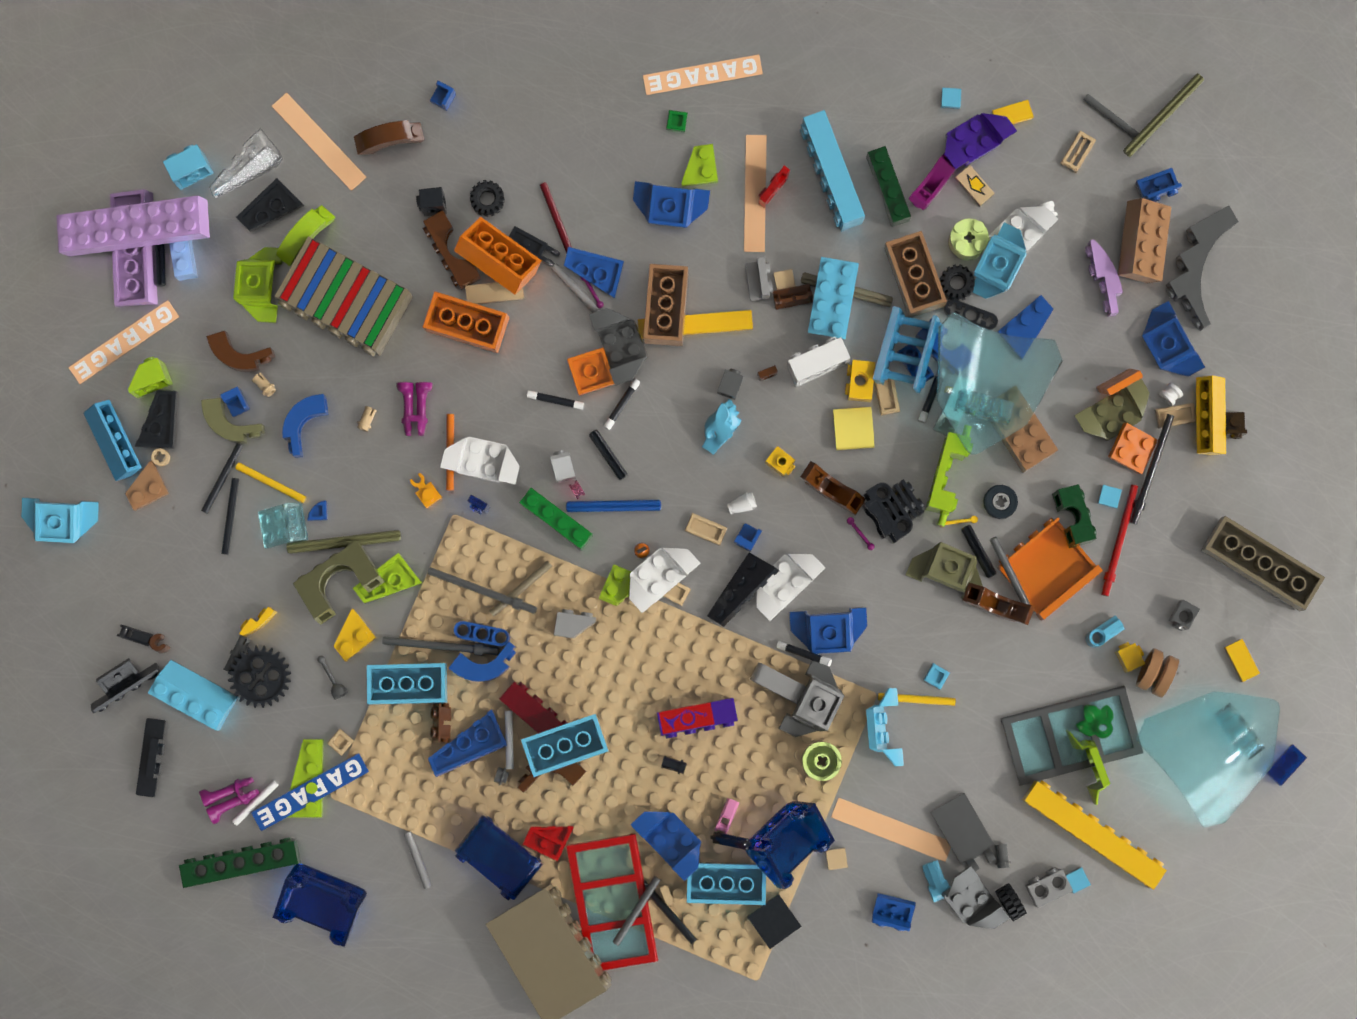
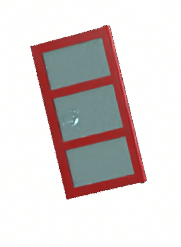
(606, 889)

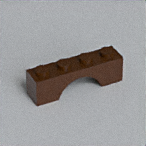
(440, 229)

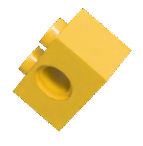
(860, 392)

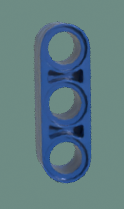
(474, 628)

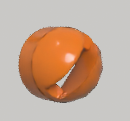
(643, 554)

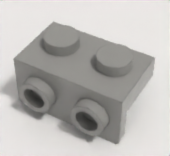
(757, 279)

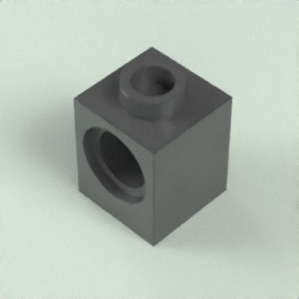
(730, 384)
(1191, 612)

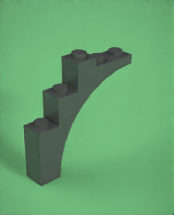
(1191, 262)

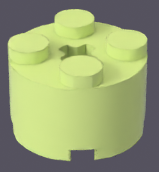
(974, 230)
(832, 762)

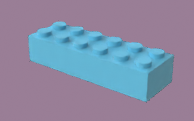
(832, 170)

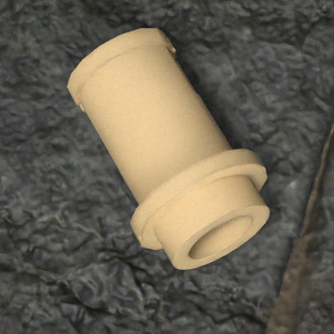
(266, 388)
(366, 419)

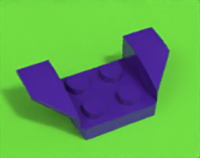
(976, 138)

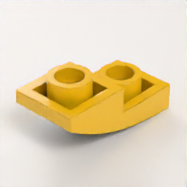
(251, 626)

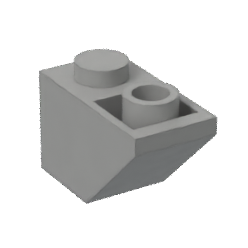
(562, 466)
(572, 625)

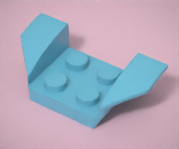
(1000, 262)
(59, 520)
(877, 732)

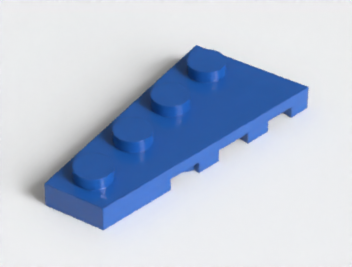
(475, 742)

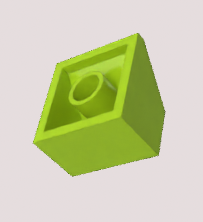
(149, 377)

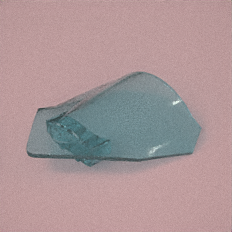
(990, 380)
(1214, 749)

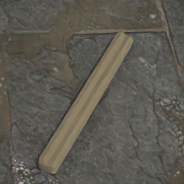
(859, 293)

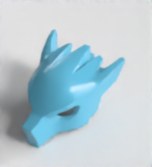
(724, 423)

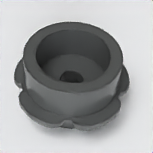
(501, 775)

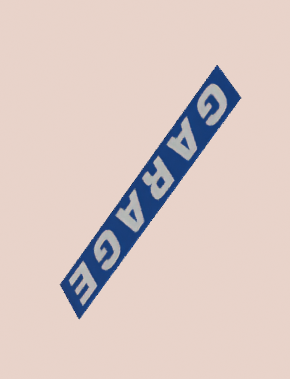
(299, 797)

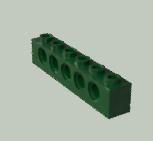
(191, 877)

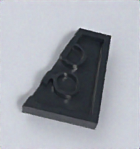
(269, 206)
(160, 423)

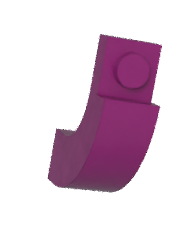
(932, 183)

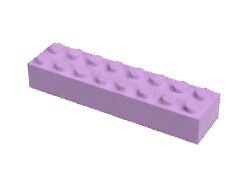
(133, 226)

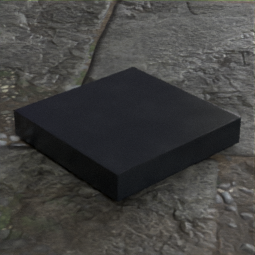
(774, 921)

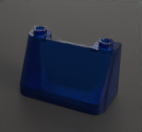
(788, 840)
(498, 857)
(320, 902)

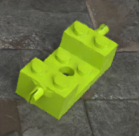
(939, 500)

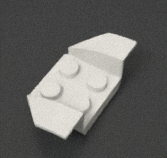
(1031, 221)
(481, 460)
(659, 575)
(794, 576)

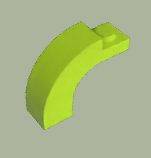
(309, 225)

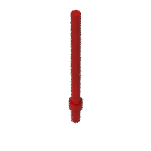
(1110, 575)

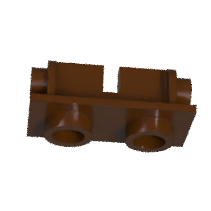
(792, 296)
(439, 714)

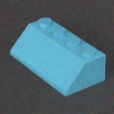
(193, 695)

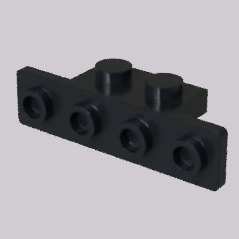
(120, 681)
(150, 757)

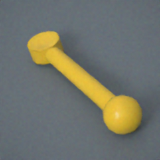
(973, 519)

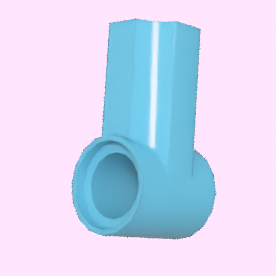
(1105, 631)
(935, 879)

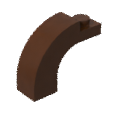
(386, 135)
(223, 350)
(832, 489)
(997, 604)
(571, 773)

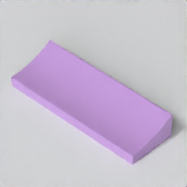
(134, 266)

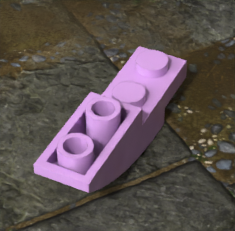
(1103, 269)

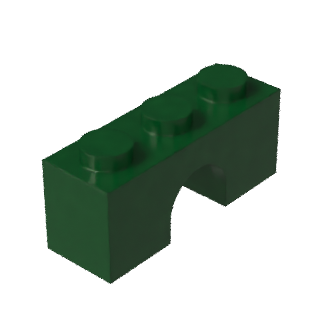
(1072, 500)

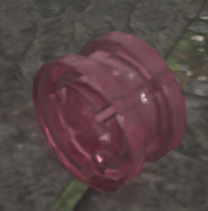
(576, 489)

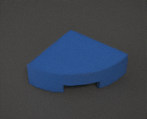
(318, 512)

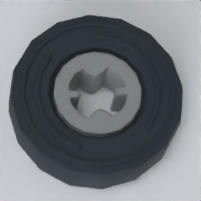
(1009, 506)

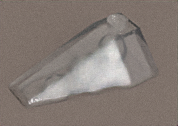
(254, 161)

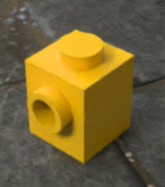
(781, 462)
(1130, 656)

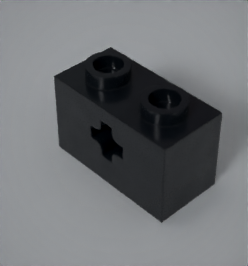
(431, 201)

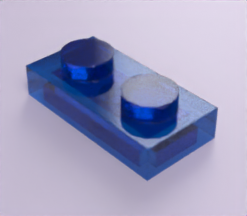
(478, 505)
(1286, 765)

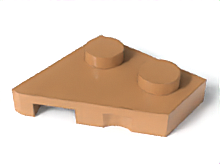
(146, 488)

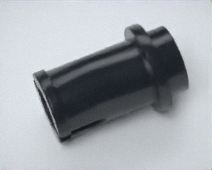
(674, 765)

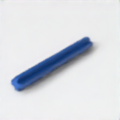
(622, 505)

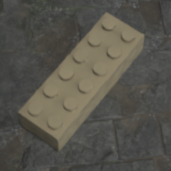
(1263, 563)

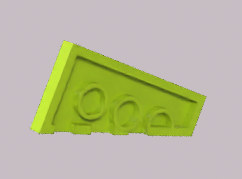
(308, 767)

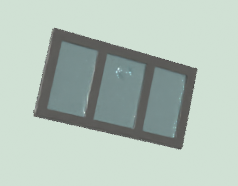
(1042, 746)

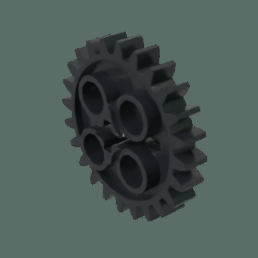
(273, 687)

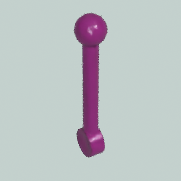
(599, 304)
(850, 521)

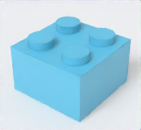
(188, 166)

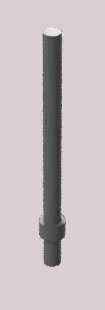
(516, 603)
(477, 649)

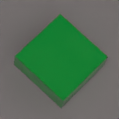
(676, 121)

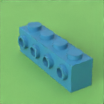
(112, 440)

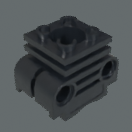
(896, 507)

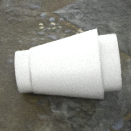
(743, 503)

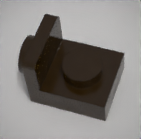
(1235, 425)

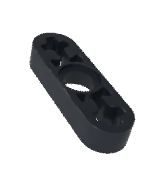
(986, 314)

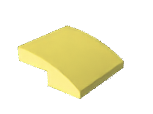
(853, 428)

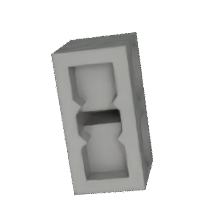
(1050, 892)

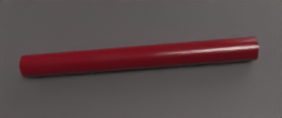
(555, 215)

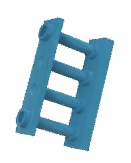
(893, 336)

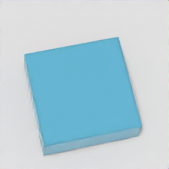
(951, 98)
(1109, 496)
(936, 676)
(1078, 880)

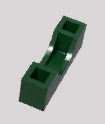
(892, 194)

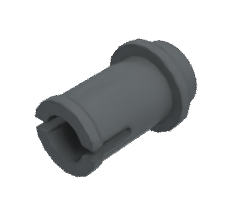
(1002, 856)

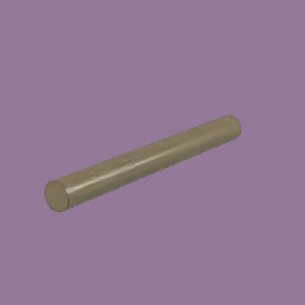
(522, 587)

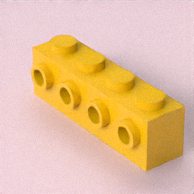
(1210, 415)

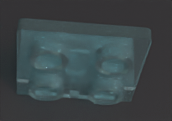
(282, 524)

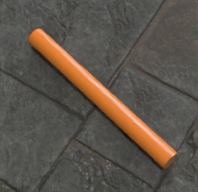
(449, 441)

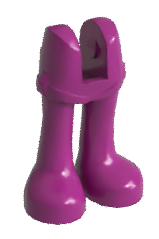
(407, 390)
(209, 798)

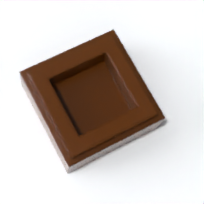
(767, 373)

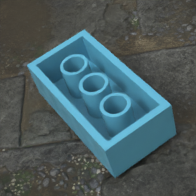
(833, 297)
(407, 684)
(564, 745)
(727, 884)

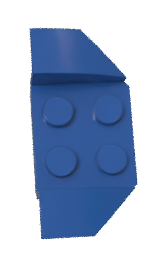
(670, 204)
(1170, 343)
(829, 631)
(670, 840)

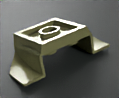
(1109, 414)
(946, 566)

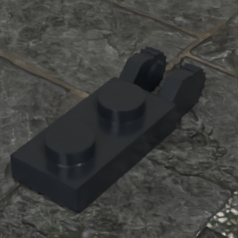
(533, 245)

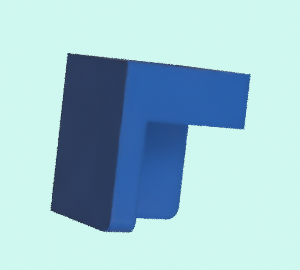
(443, 95)
(235, 401)
(747, 537)

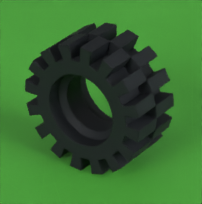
(487, 187)
(957, 271)
(1010, 902)

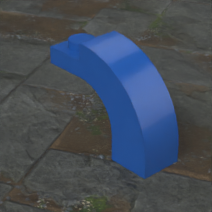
(300, 413)
(483, 672)

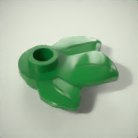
(1094, 719)

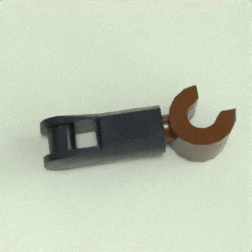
(144, 638)

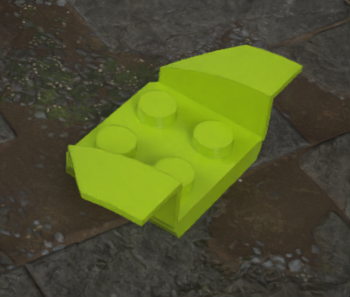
(255, 283)
(1099, 769)

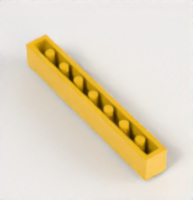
(1094, 835)

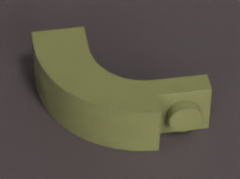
(216, 419)

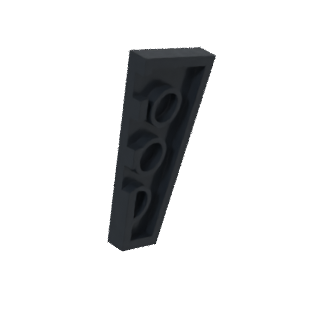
(746, 581)

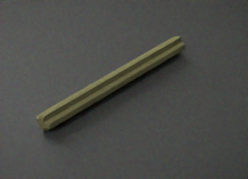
(1163, 115)
(338, 542)

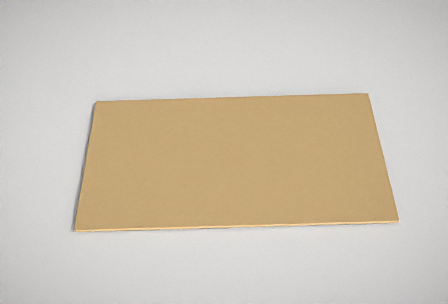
(624, 674)

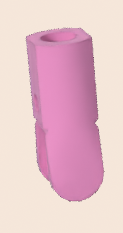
(727, 812)

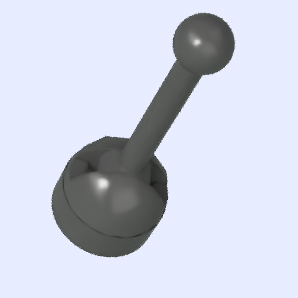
(337, 690)

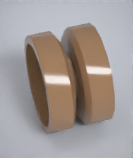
(1157, 672)

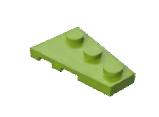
(397, 577)

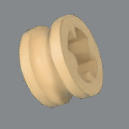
(163, 452)

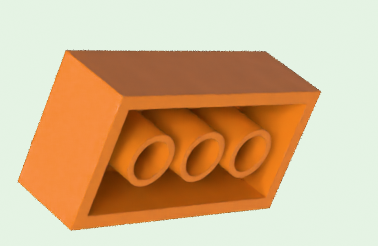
(497, 255)
(466, 322)

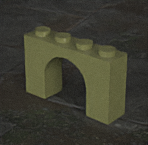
(313, 584)

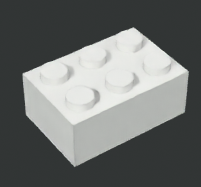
(818, 361)

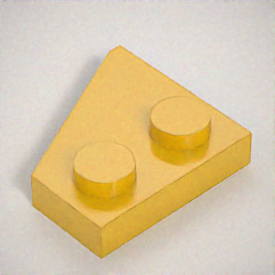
(353, 636)

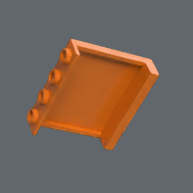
(1050, 569)

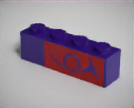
(697, 716)

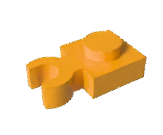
(427, 492)

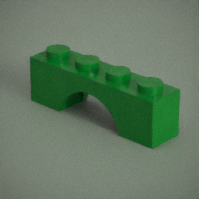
(556, 518)

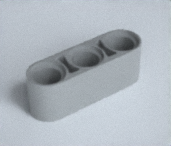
(777, 683)

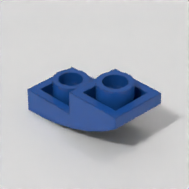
(911, 350)

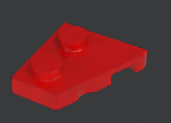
(776, 183)
(548, 840)

